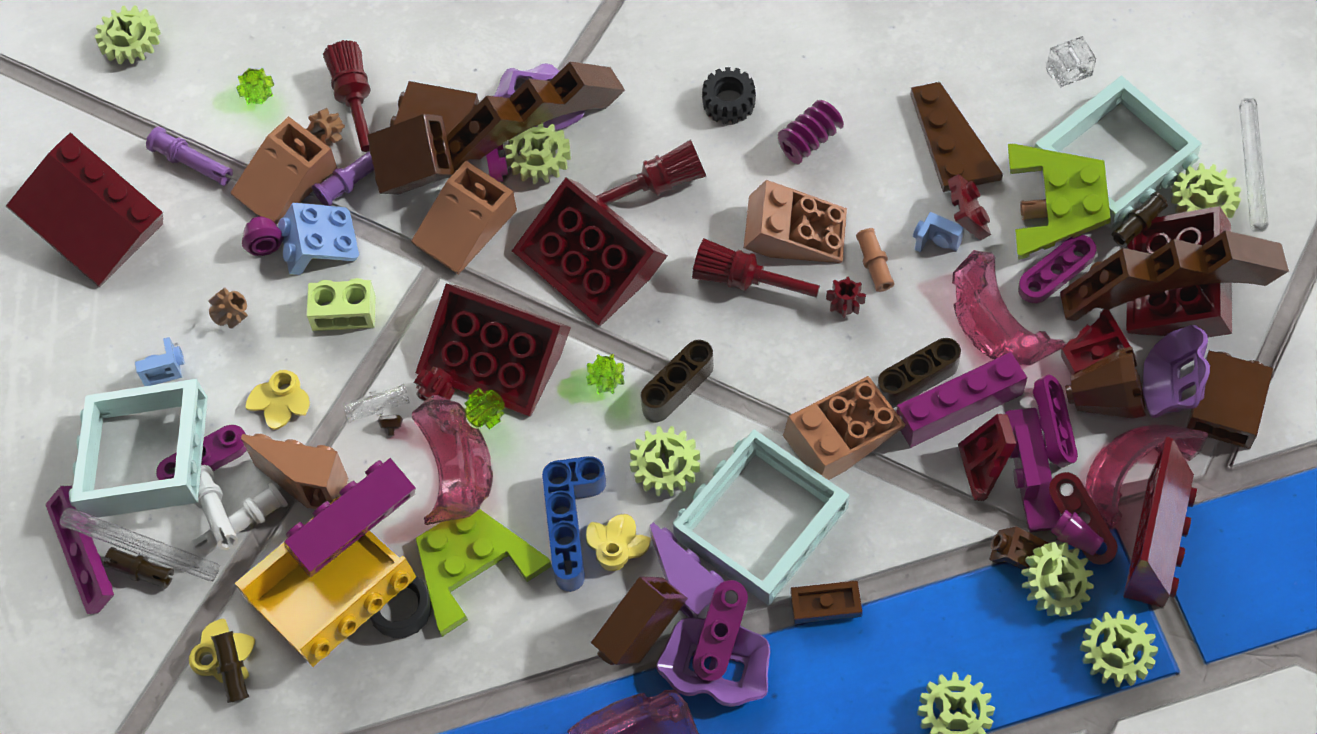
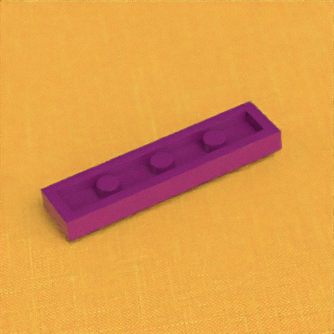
(81, 556)

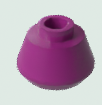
(261, 236)

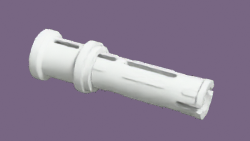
(210, 501)
(253, 511)

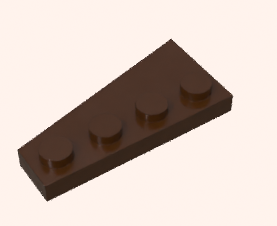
(951, 139)

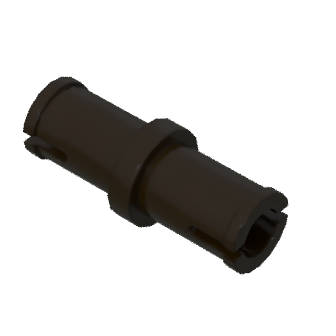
(1139, 219)
(138, 567)
(230, 667)

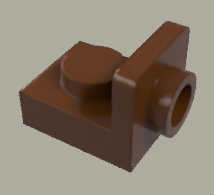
(1014, 546)

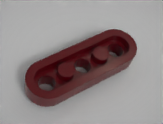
(1081, 503)

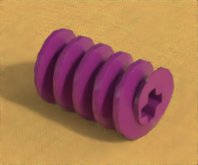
(809, 129)

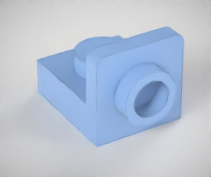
(939, 230)
(161, 368)

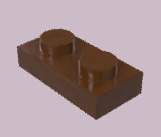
(826, 602)

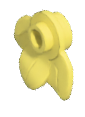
(278, 403)
(616, 538)
(243, 642)

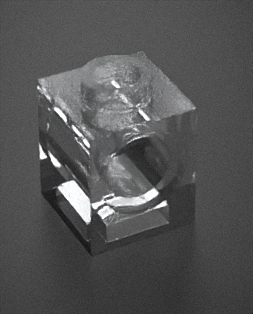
(1070, 61)

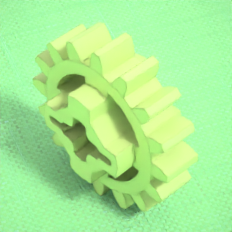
(127, 34)
(538, 153)
(1208, 191)
(679, 456)
(1057, 579)
(1125, 636)
(964, 700)

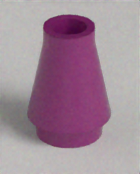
(1077, 533)

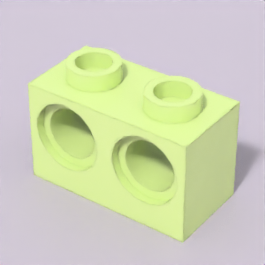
(341, 312)

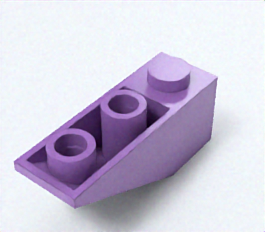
(684, 572)

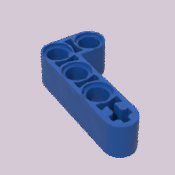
(567, 524)

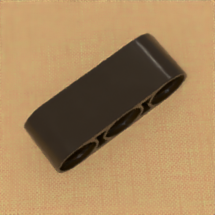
(925, 360)
(680, 367)

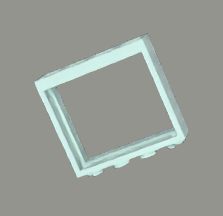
(1124, 93)
(724, 475)
(152, 495)

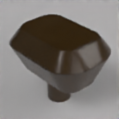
(390, 422)

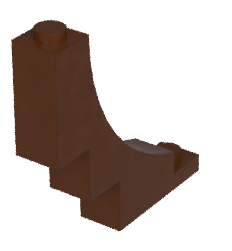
(534, 102)
(1178, 264)

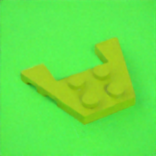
(1073, 192)
(462, 550)

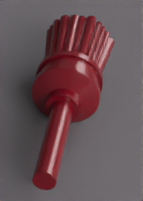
(349, 83)
(661, 173)
(741, 270)

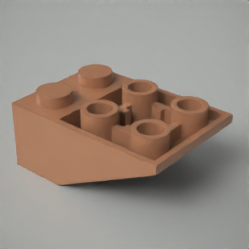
(283, 171)
(464, 217)
(794, 225)
(842, 428)
(303, 471)

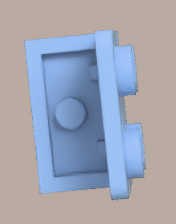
(317, 233)

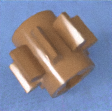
(326, 126)
(227, 308)

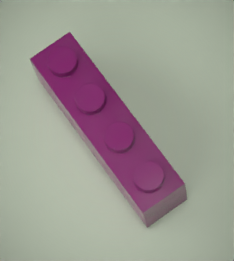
(961, 399)
(349, 517)

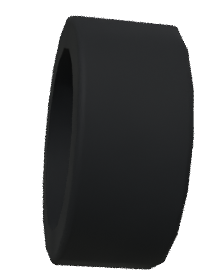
(414, 623)

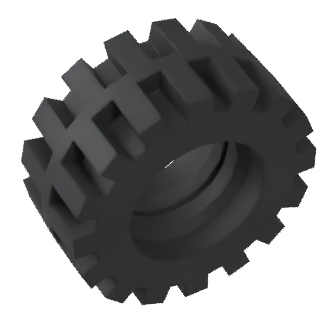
(726, 81)

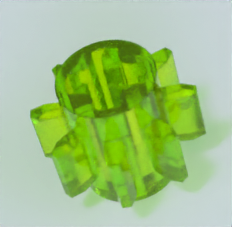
(255, 86)
(605, 373)
(484, 408)

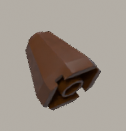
(1109, 387)

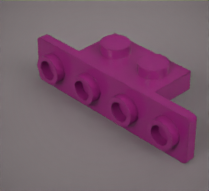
(1032, 470)

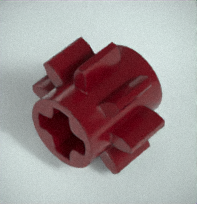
(845, 297)
(434, 383)

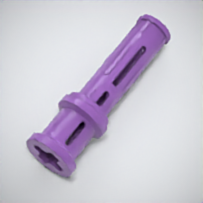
(177, 151)
(343, 180)

